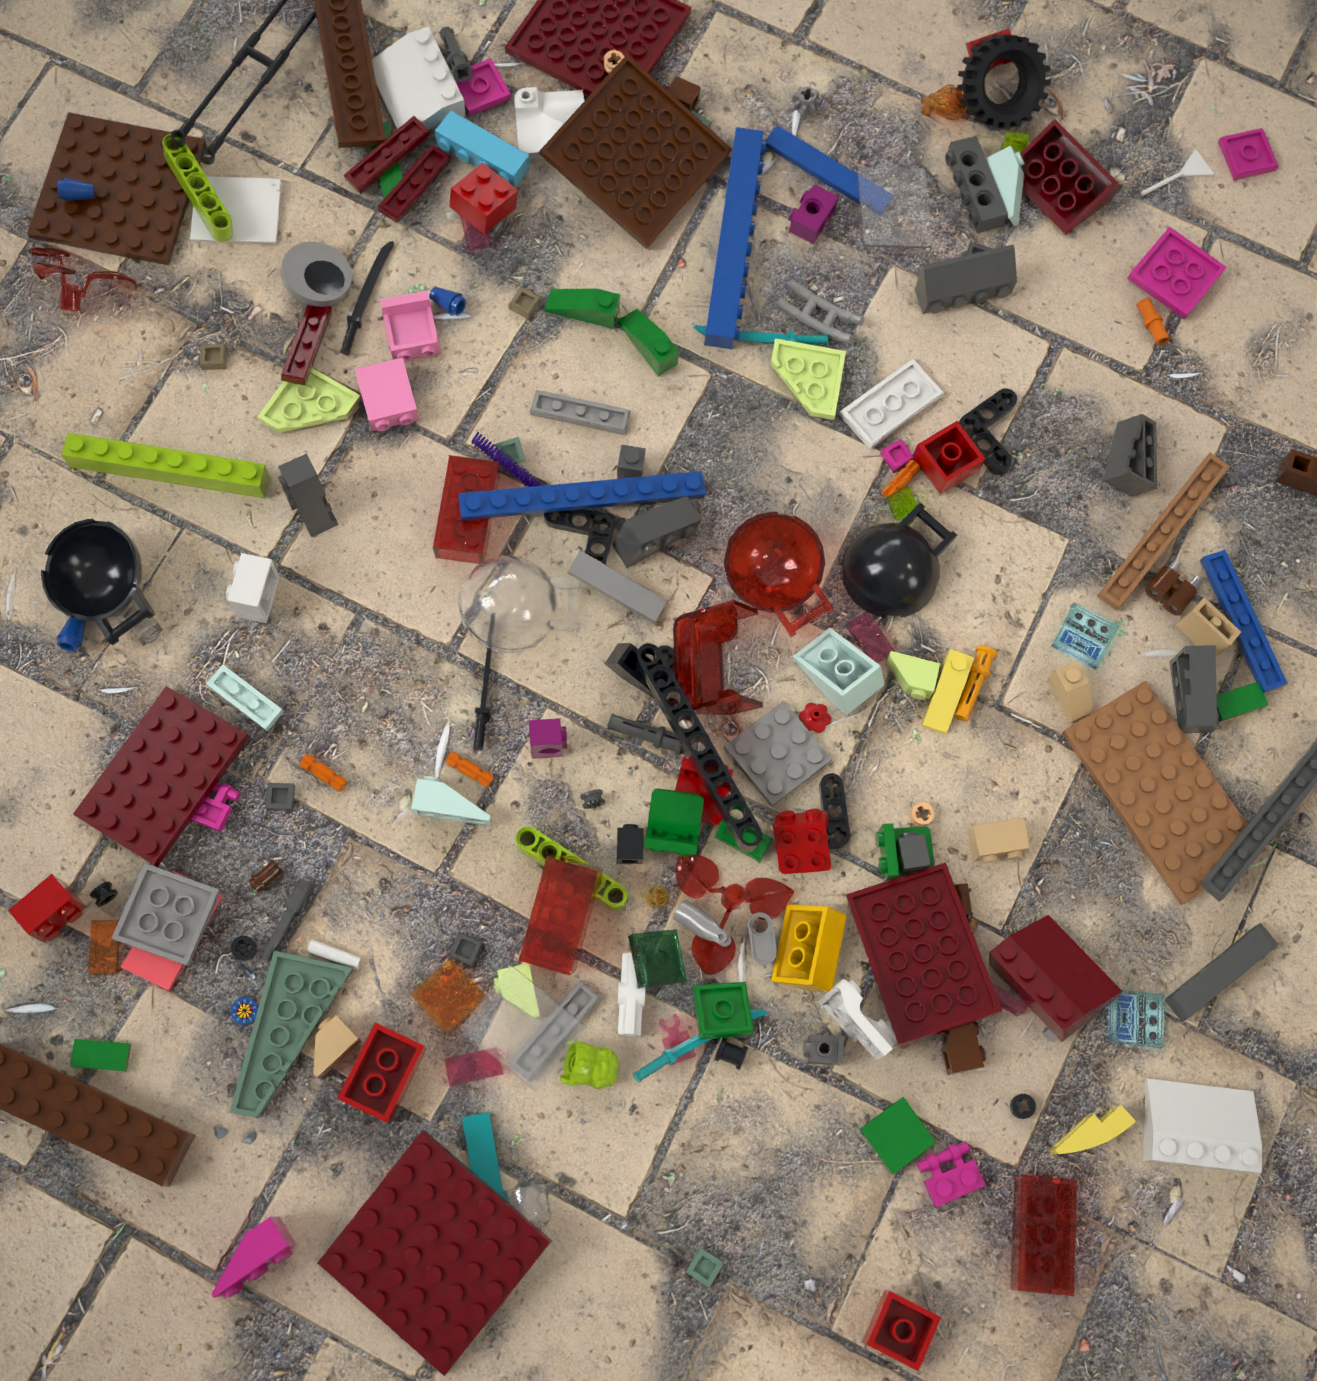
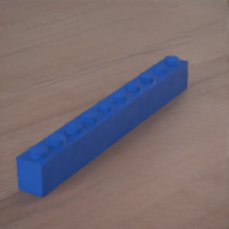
(733, 240)

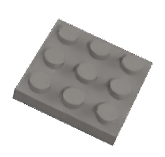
(777, 753)
(166, 914)

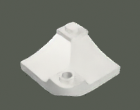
(542, 116)
(844, 1007)

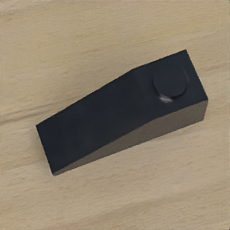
(624, 664)

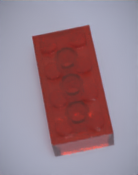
(464, 539)
(560, 914)
(1044, 1235)

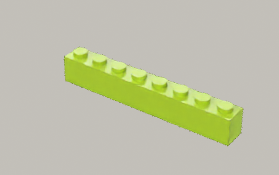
(165, 465)

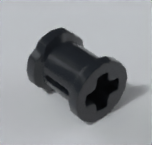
(731, 1053)

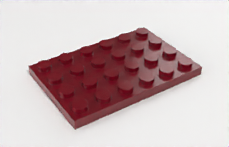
(161, 776)
(923, 954)

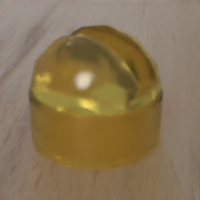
(661, 897)

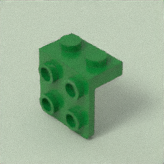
(674, 822)
(886, 839)

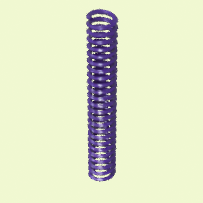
(517, 473)

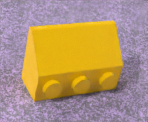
(809, 947)

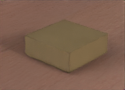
(524, 303)
(213, 356)

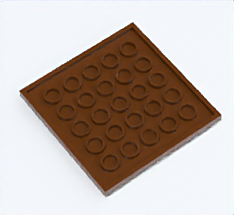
(635, 151)
(135, 192)

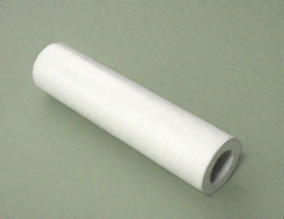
(334, 954)

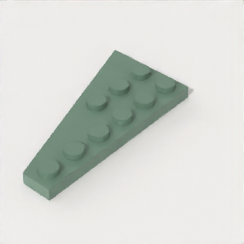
(289, 1011)

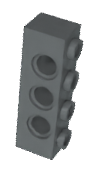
(969, 152)

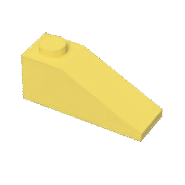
(947, 691)

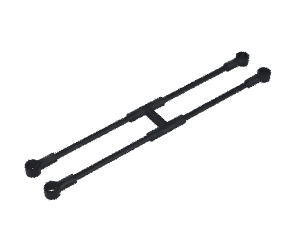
(246, 50)

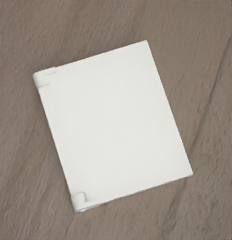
(252, 207)

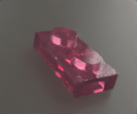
(472, 1067)

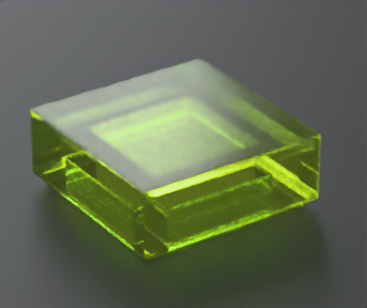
(1017, 141)
(901, 502)

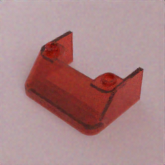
(699, 658)

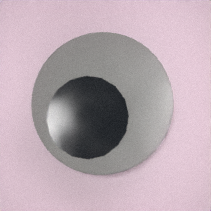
(316, 274)

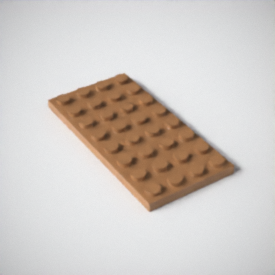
(1158, 787)

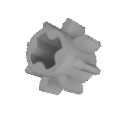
(806, 100)

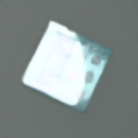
(1085, 636)
(1136, 1019)

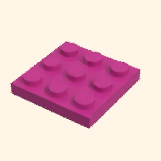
(1176, 272)

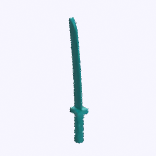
(770, 337)
(670, 1056)

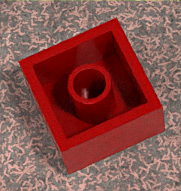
(483, 198)
(948, 457)
(47, 909)
(901, 1329)

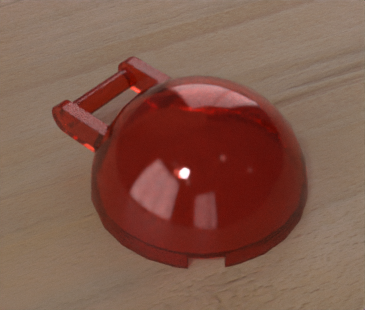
(777, 566)

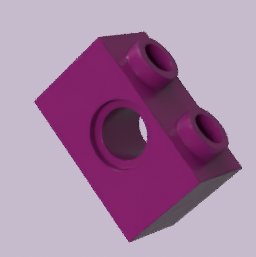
(809, 225)
(547, 738)

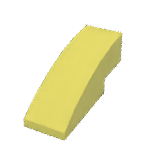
(1094, 1131)

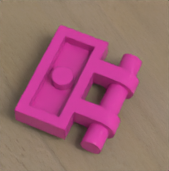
(215, 812)
(953, 1182)

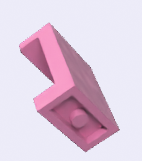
(410, 326)
(387, 394)

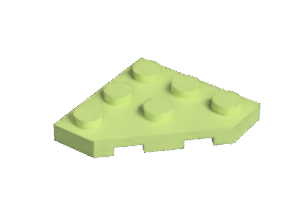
(810, 374)
(304, 406)

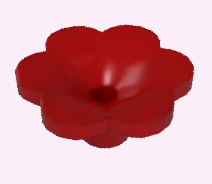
(814, 722)

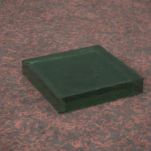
(657, 958)

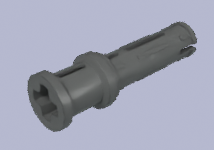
(456, 58)
(659, 737)

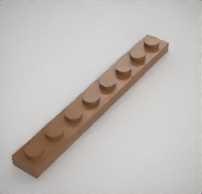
(1163, 531)

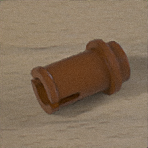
(264, 878)
(963, 893)

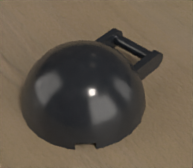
(894, 566)
(94, 574)

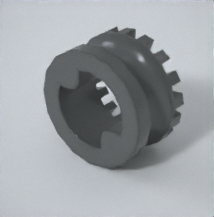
(592, 799)

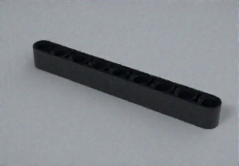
(698, 759)

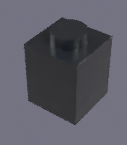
(630, 844)

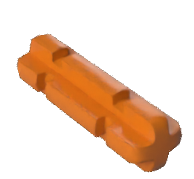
(902, 478)
(469, 769)
(323, 772)

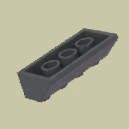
(966, 279)

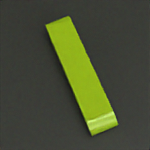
(199, 197)
(544, 843)

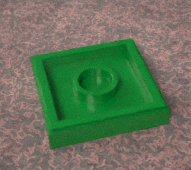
(722, 1010)
(897, 1135)

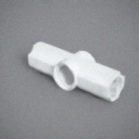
(630, 1000)

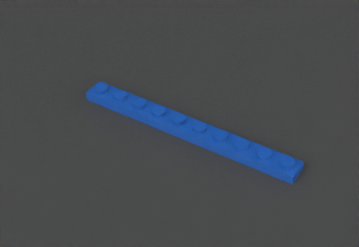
(580, 495)

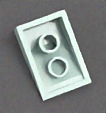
(840, 670)

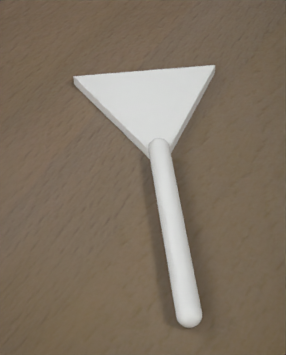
(1193, 167)

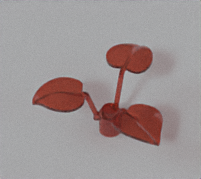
(70, 294)
(697, 875)

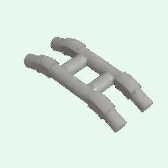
(813, 301)

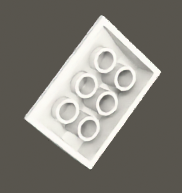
(417, 81)
(1201, 1127)

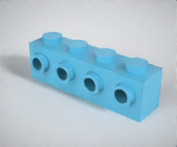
(479, 146)

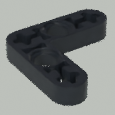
(981, 424)
(595, 534)
(835, 823)

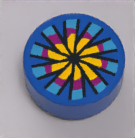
(244, 1011)

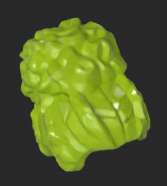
(590, 1066)

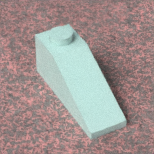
(1009, 179)
(442, 802)

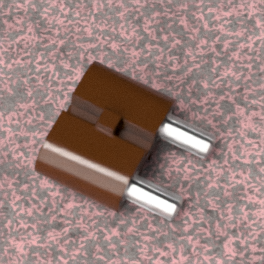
(1171, 590)

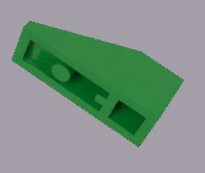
(586, 305)
(650, 341)

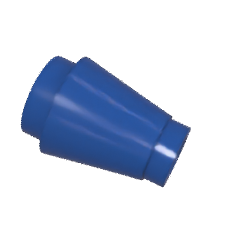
(73, 190)
(448, 300)
(71, 635)

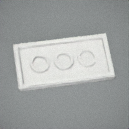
(891, 404)

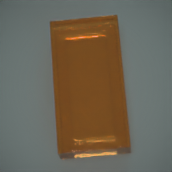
(103, 949)

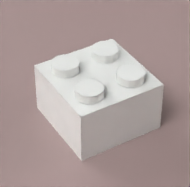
(253, 587)

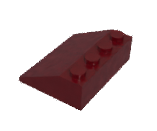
(1064, 178)
(1053, 976)

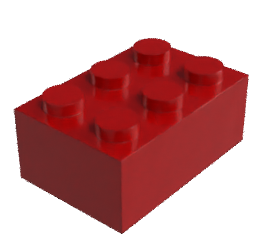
(382, 1073)

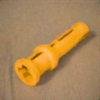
(977, 671)

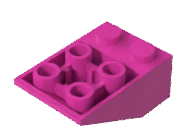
(258, 1249)

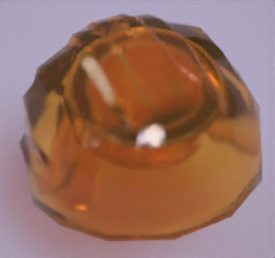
(945, 103)

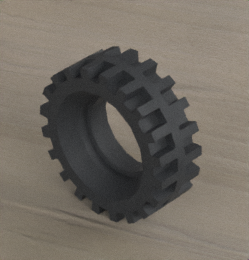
(1029, 88)

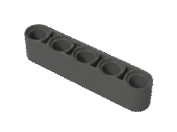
(1221, 972)

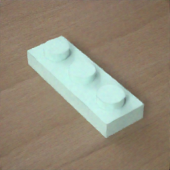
(244, 697)

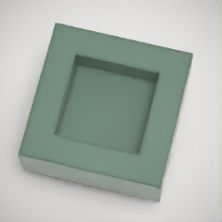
(513, 449)
(704, 1267)

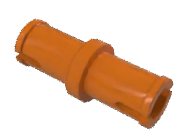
(1153, 321)

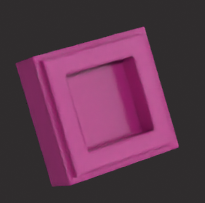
(896, 455)

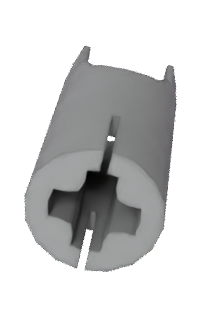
(700, 923)

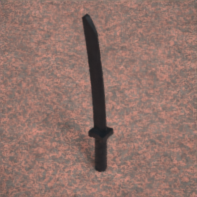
(354, 321)
(482, 713)

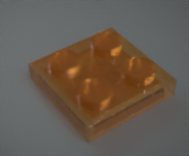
(448, 996)

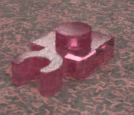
(675, 1038)

